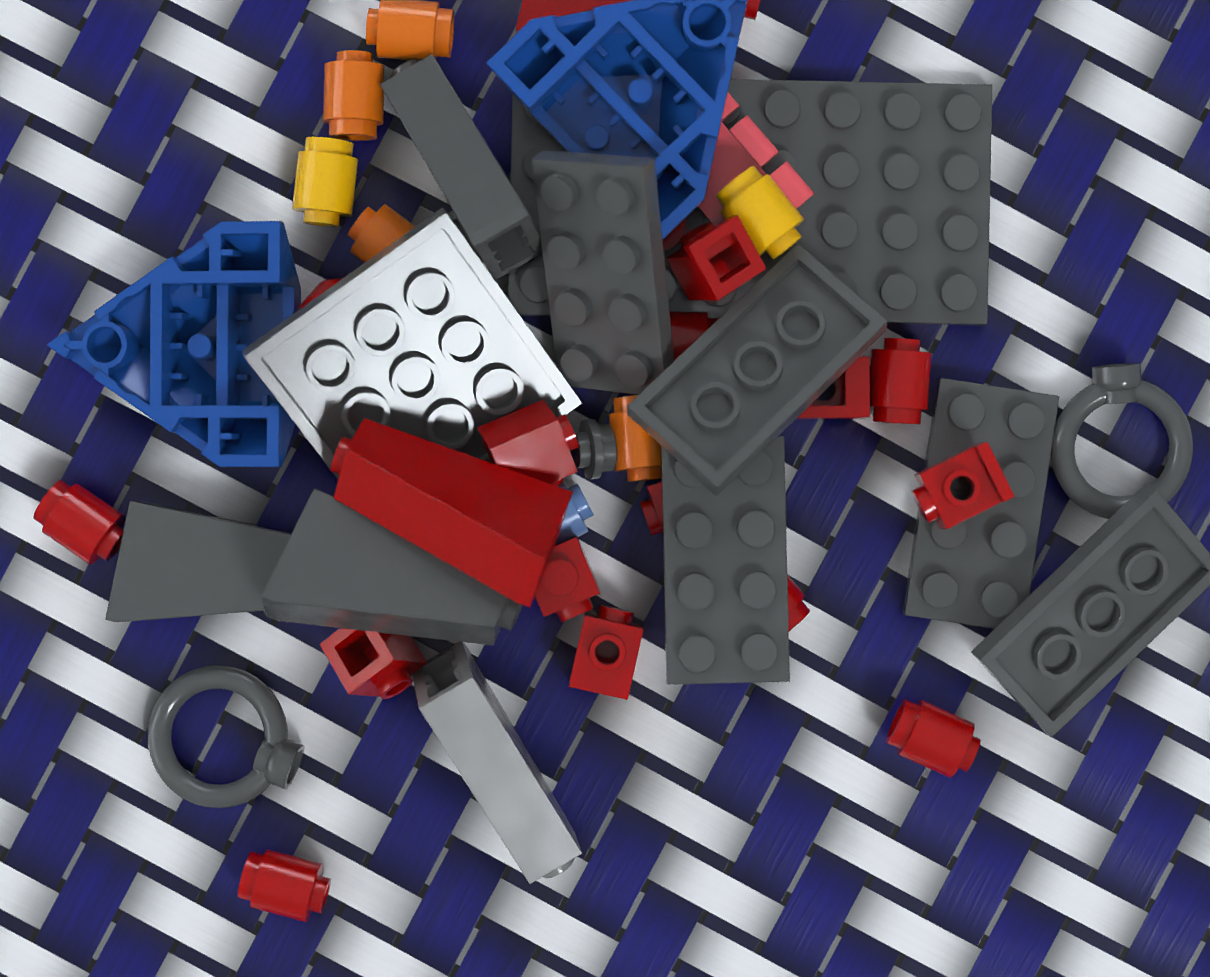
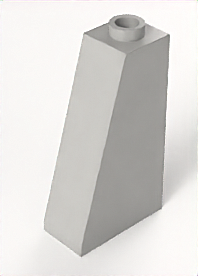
(495, 763)

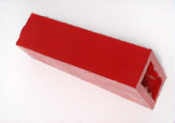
(453, 506)

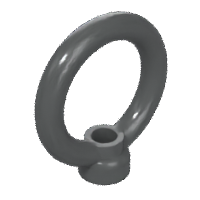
(1119, 385)
(275, 759)

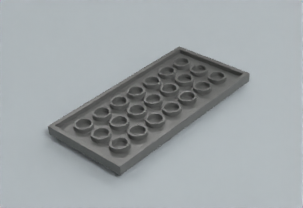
(893, 204)

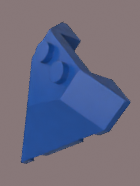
(632, 85)
(180, 338)

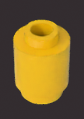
(325, 181)
(762, 210)

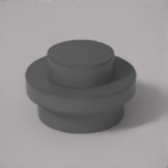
(596, 449)

